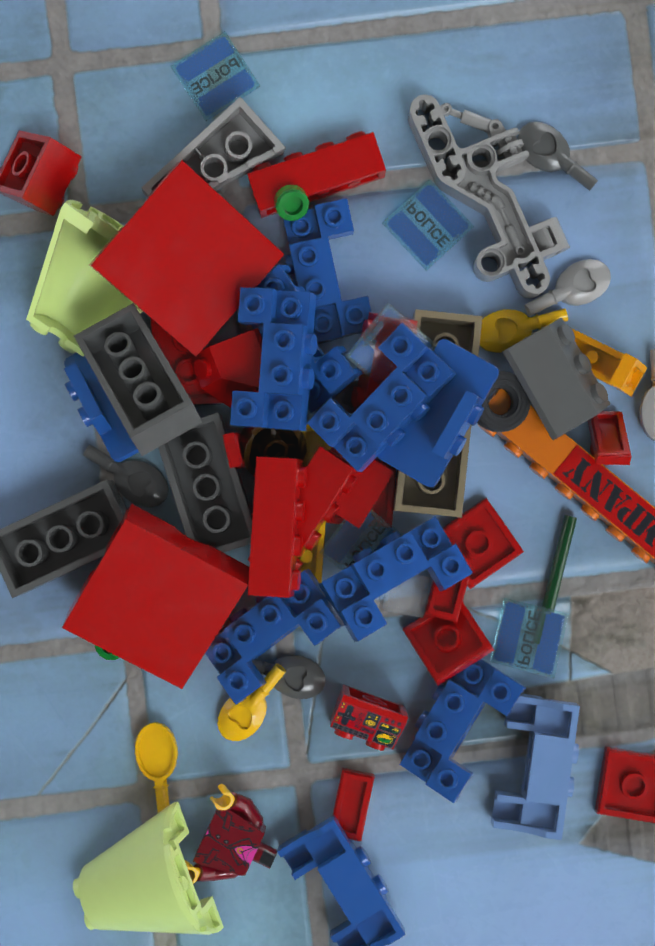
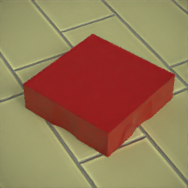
(186, 258)
(157, 597)

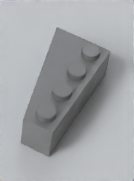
(226, 148)

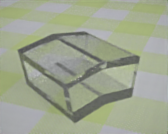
(408, 597)

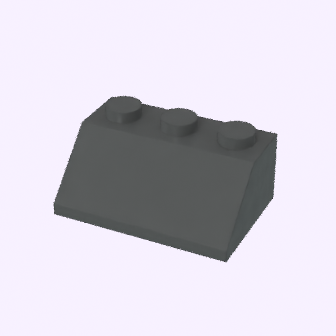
(557, 378)

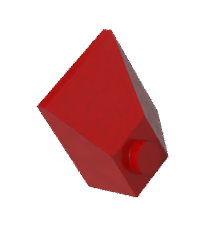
(230, 366)

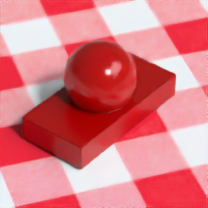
(609, 439)

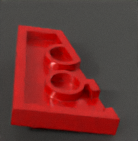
(180, 362)

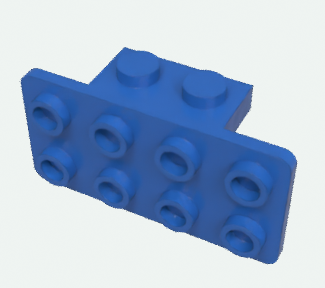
(97, 408)
(441, 432)

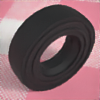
(518, 409)

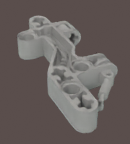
(481, 191)

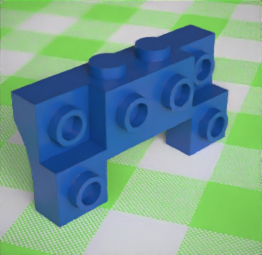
(315, 271)
(285, 359)
(331, 369)
(390, 407)
(377, 572)
(263, 627)
(450, 721)
(349, 879)

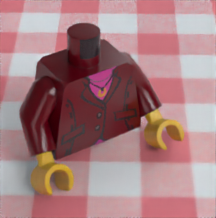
(231, 840)

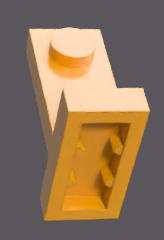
(610, 365)

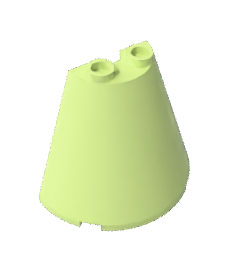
(69, 291)
(146, 883)

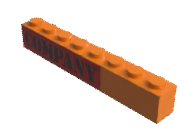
(579, 477)

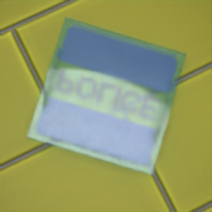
(215, 76)
(428, 225)
(365, 351)
(350, 540)
(529, 637)

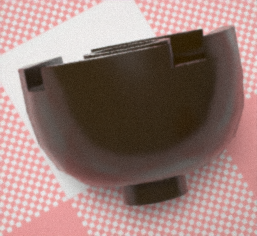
(270, 443)

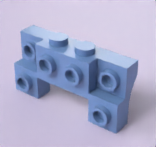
(547, 769)

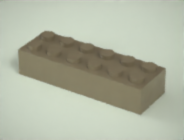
(448, 494)

